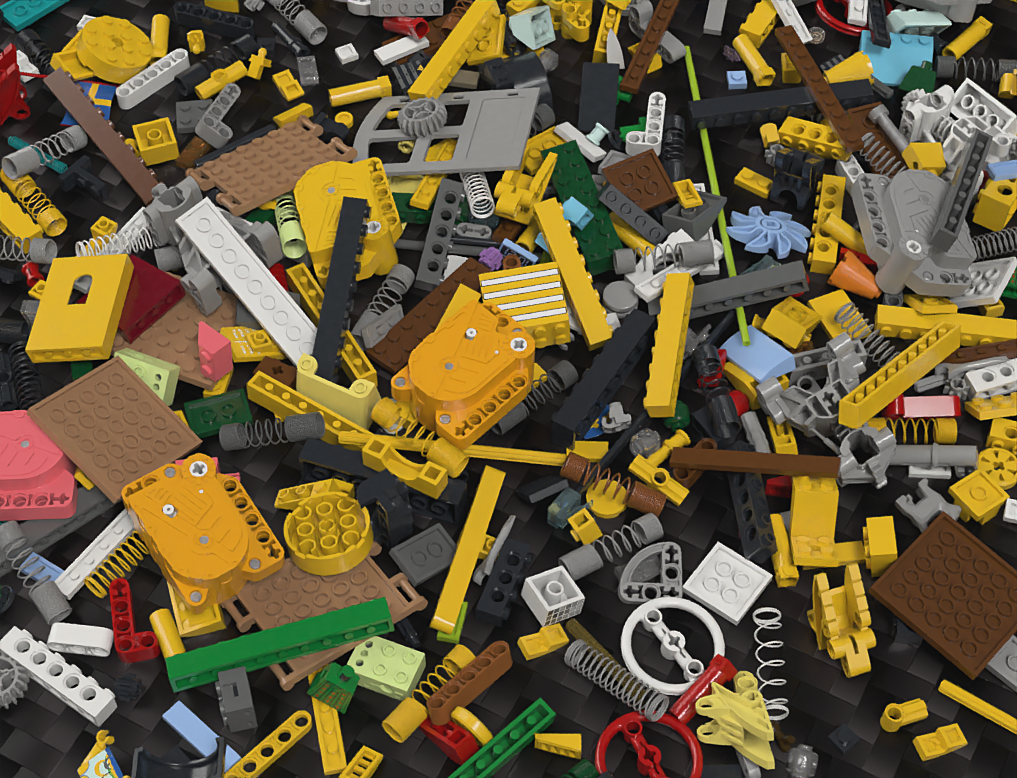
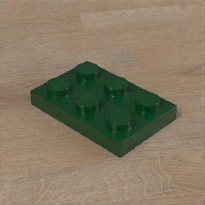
(212, 412)

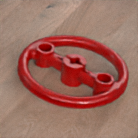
(842, 27)
(653, 769)

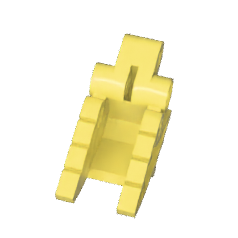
(738, 719)

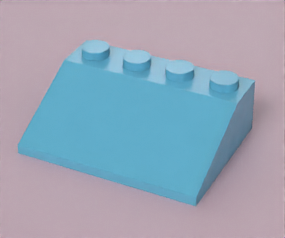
(894, 63)

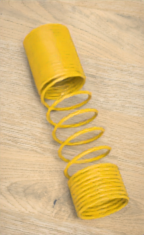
(24, 187)
(943, 429)
(440, 453)
(412, 713)

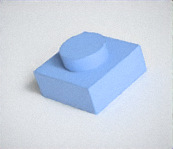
(736, 80)

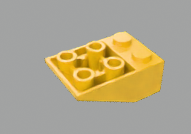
(747, 384)

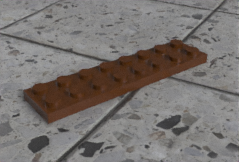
(423, 319)

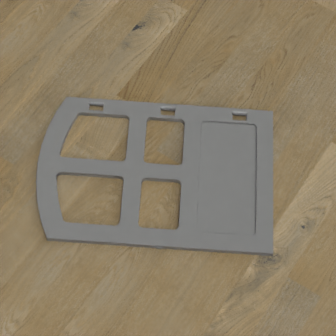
(488, 140)

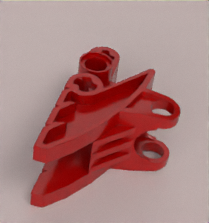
(10, 87)

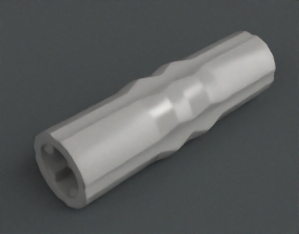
(754, 432)

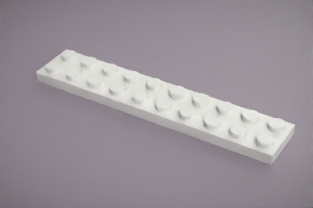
(249, 279)

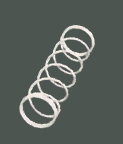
(768, 622)

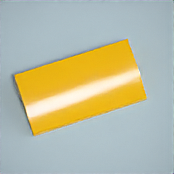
(70, 62)
(195, 624)

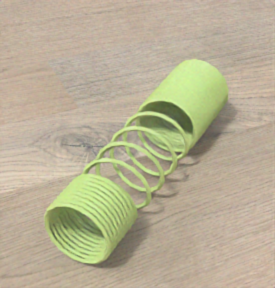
(290, 229)

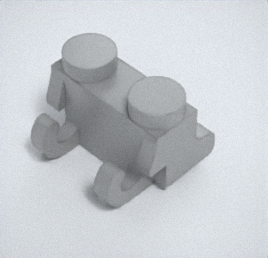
(618, 420)

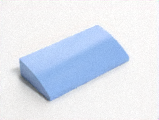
(761, 358)

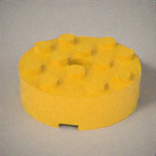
(114, 49)
(328, 533)

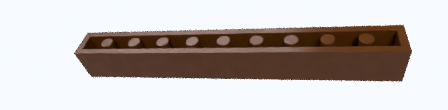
(102, 134)

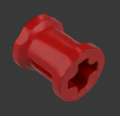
(32, 274)

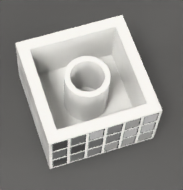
(552, 596)

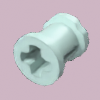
(597, 134)

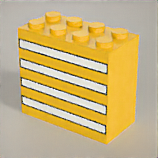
(531, 298)

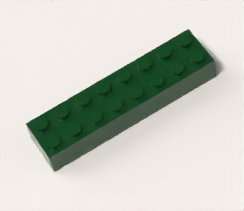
(574, 179)

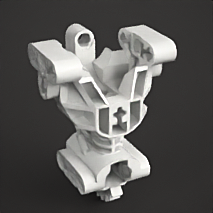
(928, 120)

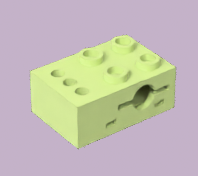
(156, 373)
(387, 667)

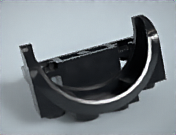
(393, 513)

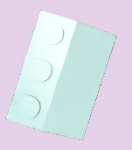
(917, 22)
(533, 26)

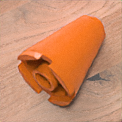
(854, 277)

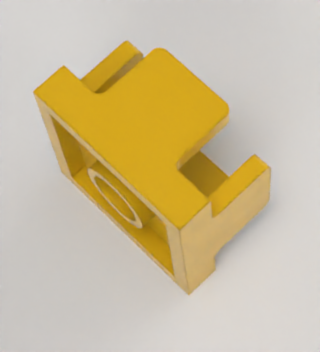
(978, 496)

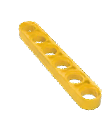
(273, 742)

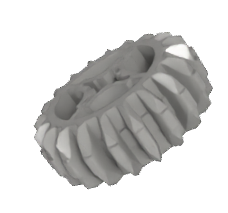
(422, 117)
(12, 680)

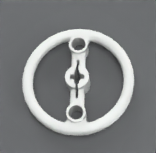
(674, 638)

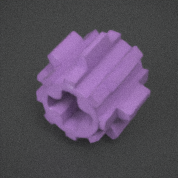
(491, 258)

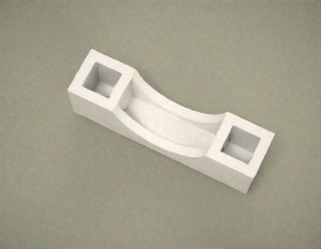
(641, 275)

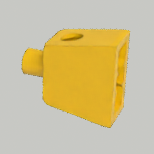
(925, 157)

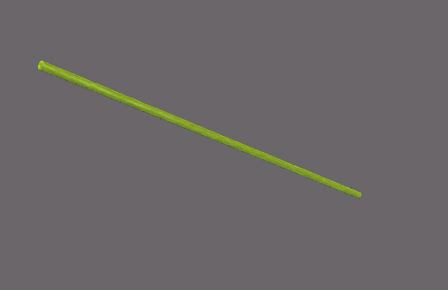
(715, 190)

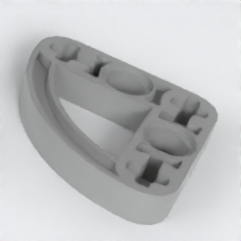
(666, 583)

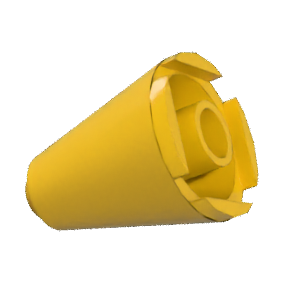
(853, 68)

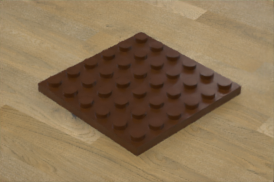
(953, 594)

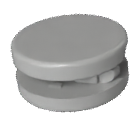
(620, 298)

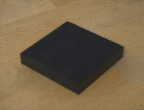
(541, 488)

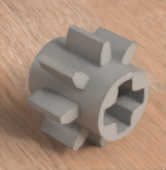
(254, 4)
(770, 154)
(956, 387)

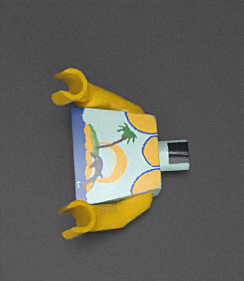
(100, 760)

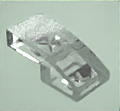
(307, 70)
(644, 571)

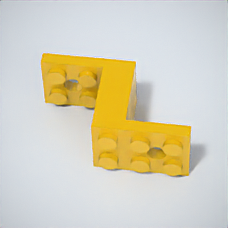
(813, 521)

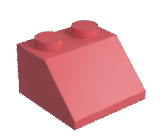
(214, 352)

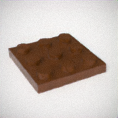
(642, 180)

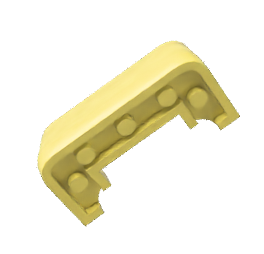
(351, 404)

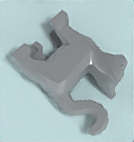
(927, 508)

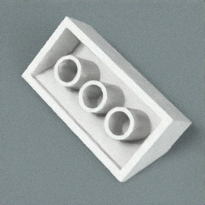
(975, 101)

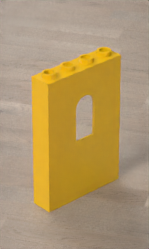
(86, 329)

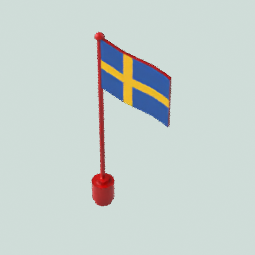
(99, 92)

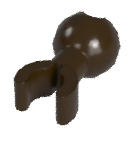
(783, 739)

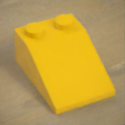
(791, 322)

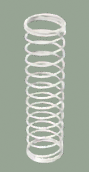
(471, 201)
(83, 249)

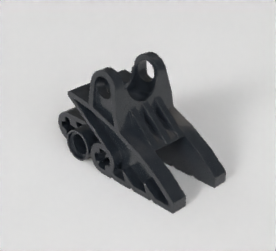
(801, 176)

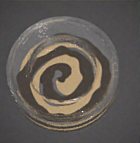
(817, 34)

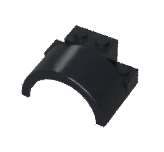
(517, 73)
(149, 766)

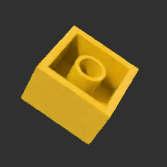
(156, 141)
(879, 544)

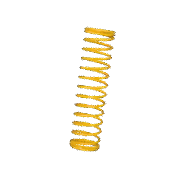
(103, 592)

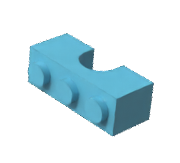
(576, 215)

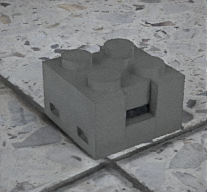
(236, 699)

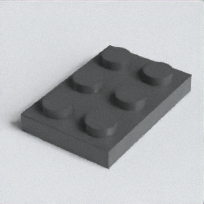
(425, 554)

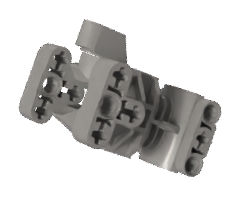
(201, 277)
(817, 413)

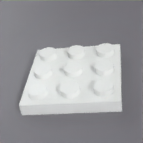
(987, 283)
(727, 583)

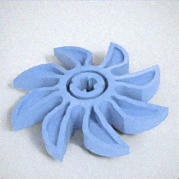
(767, 232)

